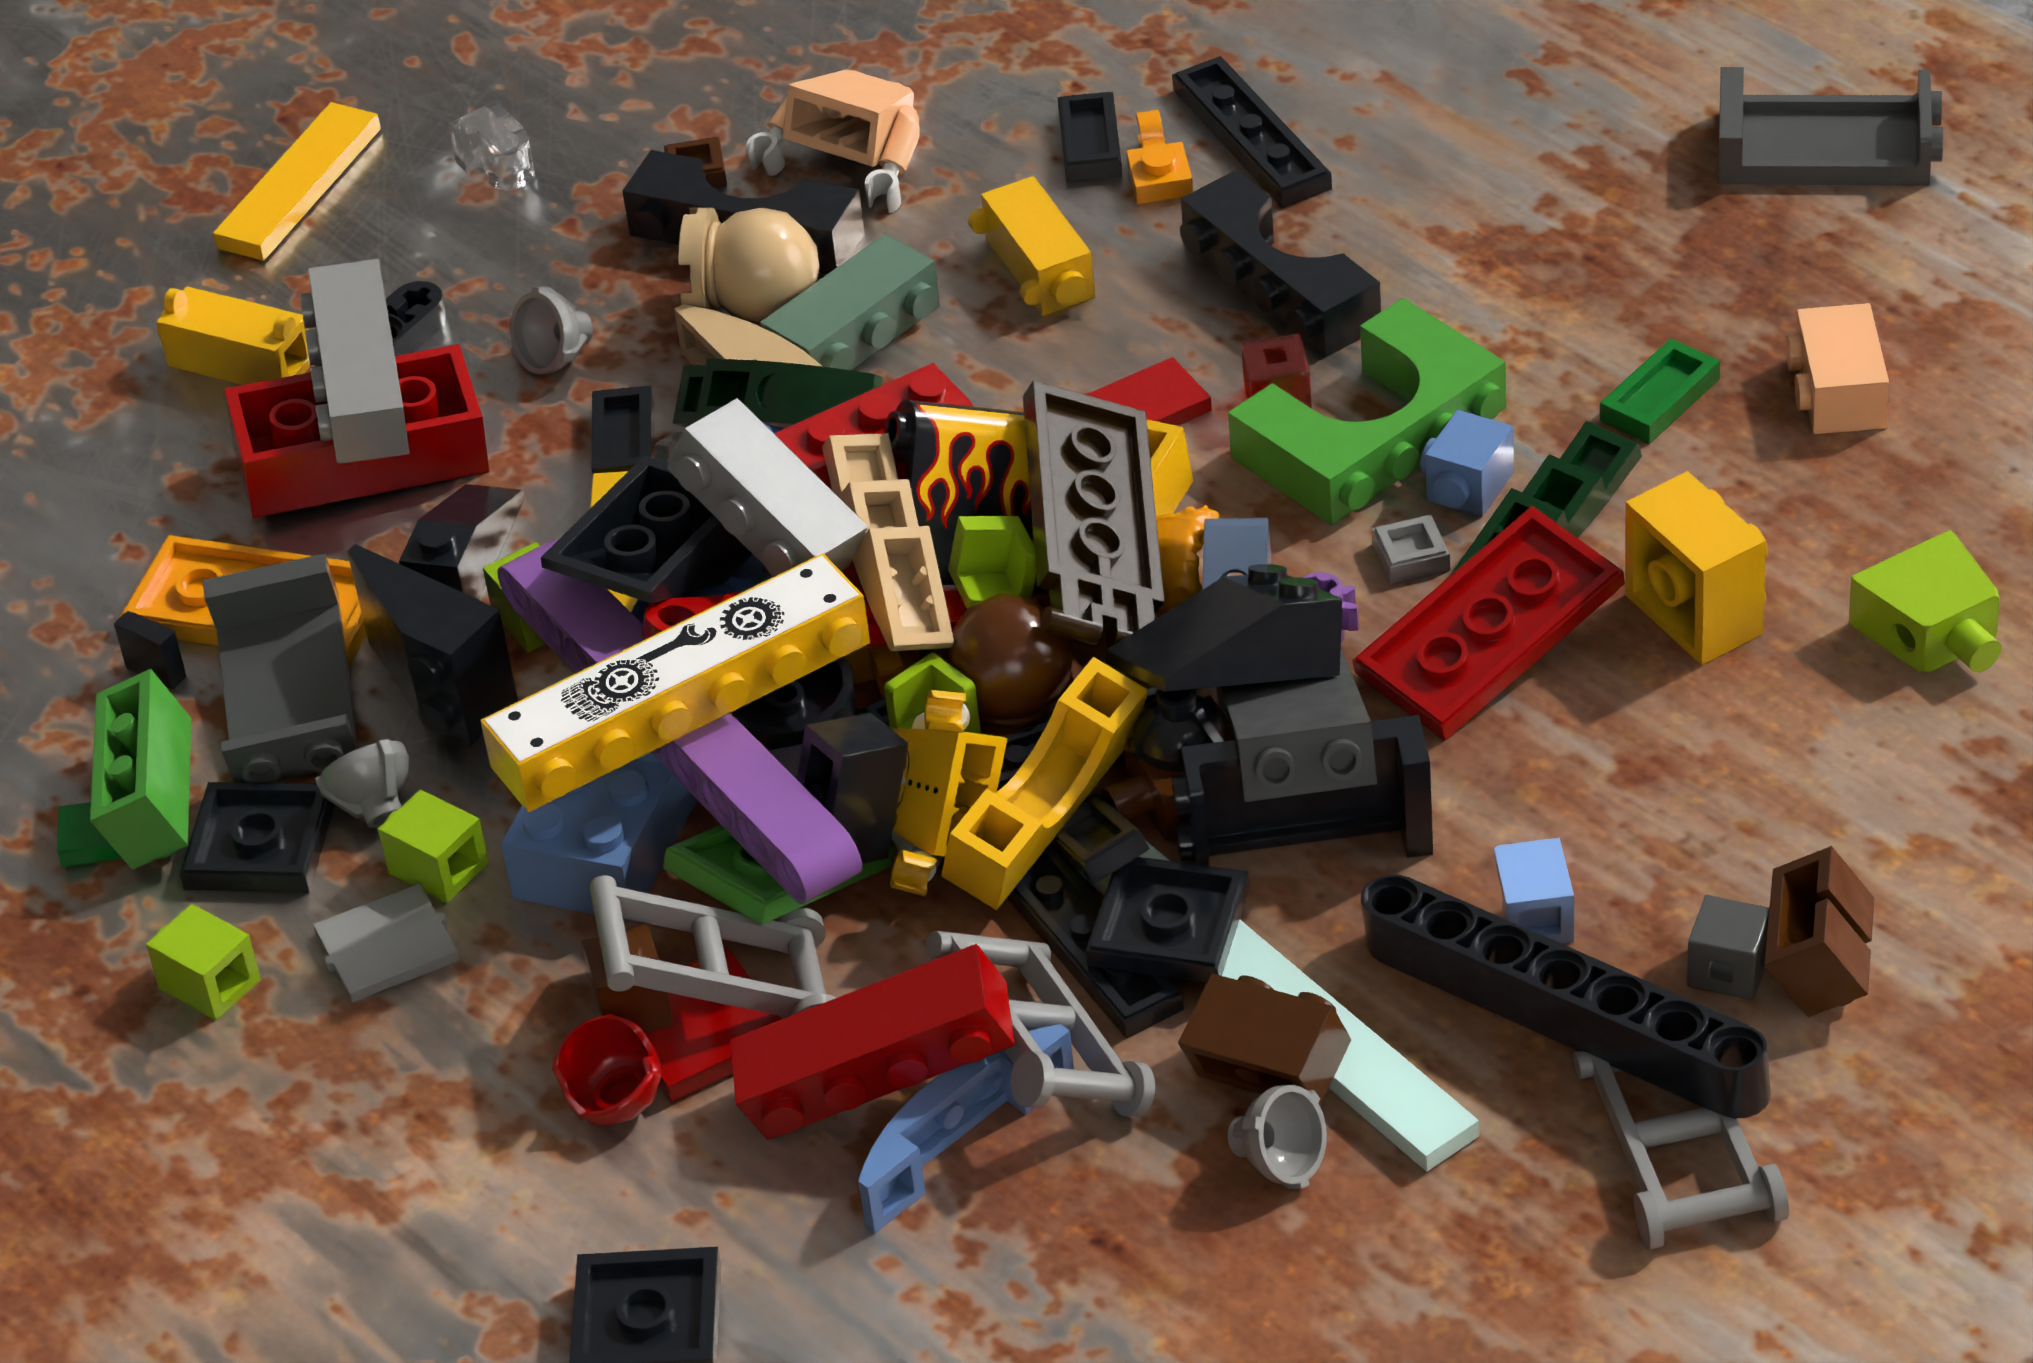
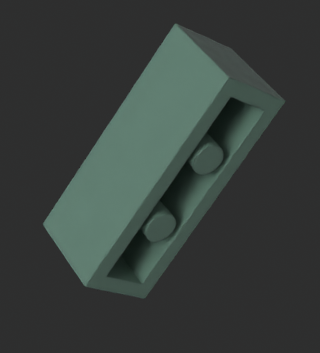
(860, 305)

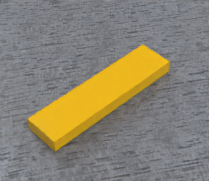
(296, 181)

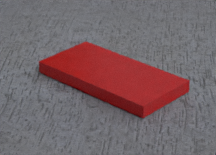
(1488, 622)

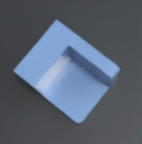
(1537, 887)

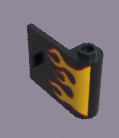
(961, 466)

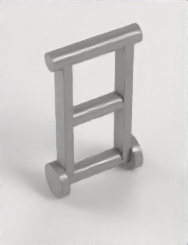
(793, 934)
(1033, 1076)
(1760, 1188)

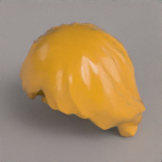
(1179, 541)

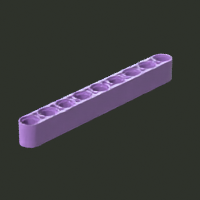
(717, 762)

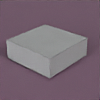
(1410, 549)

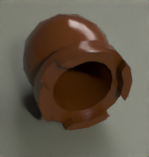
(1011, 662)

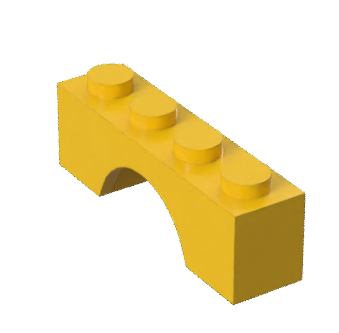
(1015, 825)

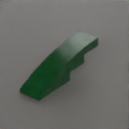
(1568, 487)

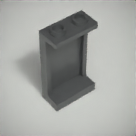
(1828, 136)

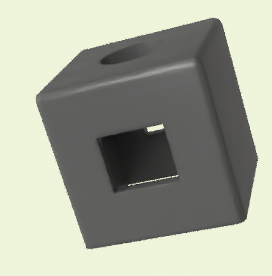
(1728, 947)

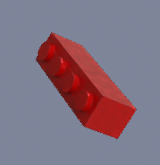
(871, 1042)

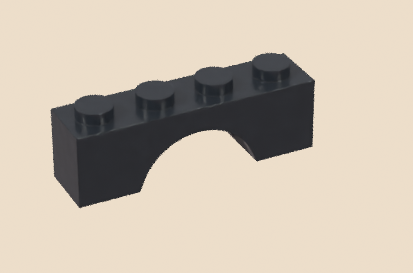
(673, 183)
(1314, 297)

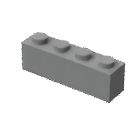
(356, 360)

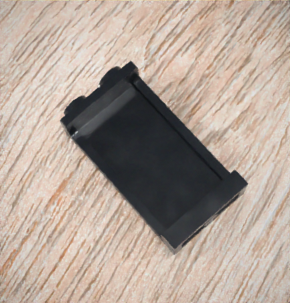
(1226, 824)

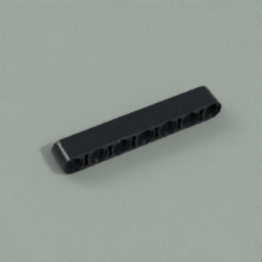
(1567, 996)

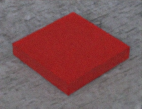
(698, 1044)

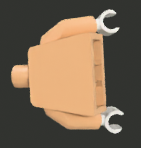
(848, 118)

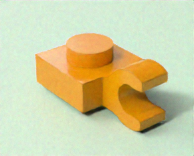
(1157, 168)

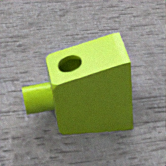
(1929, 606)

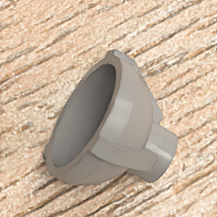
(547, 331)
(367, 781)
(1282, 1135)

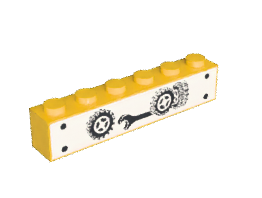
(675, 682)

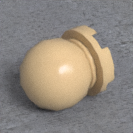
(747, 262)

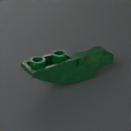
(773, 391)

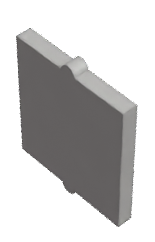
(386, 942)

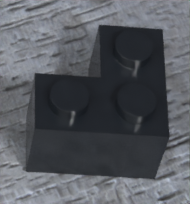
(855, 773)

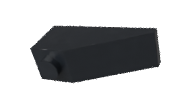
(463, 536)

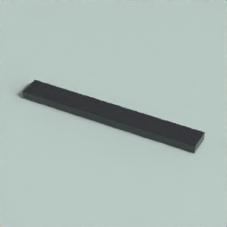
(1064, 915)

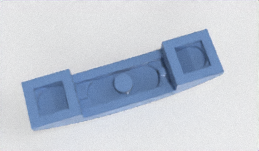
(938, 1118)

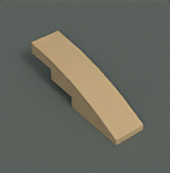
(896, 554)

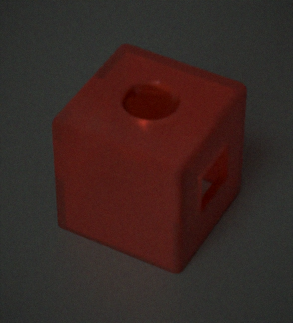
(1279, 362)

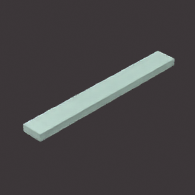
(1372, 1073)

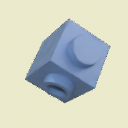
(1468, 463)

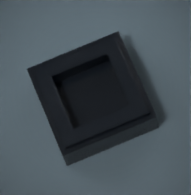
(150, 646)

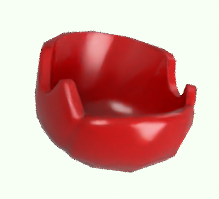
(607, 1070)

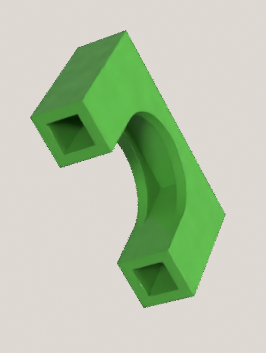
(1344, 464)

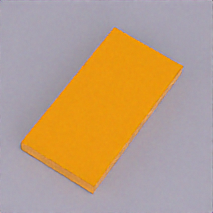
(174, 591)

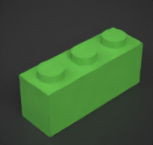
(141, 770)

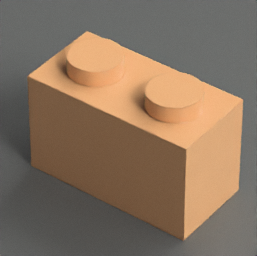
(1839, 369)

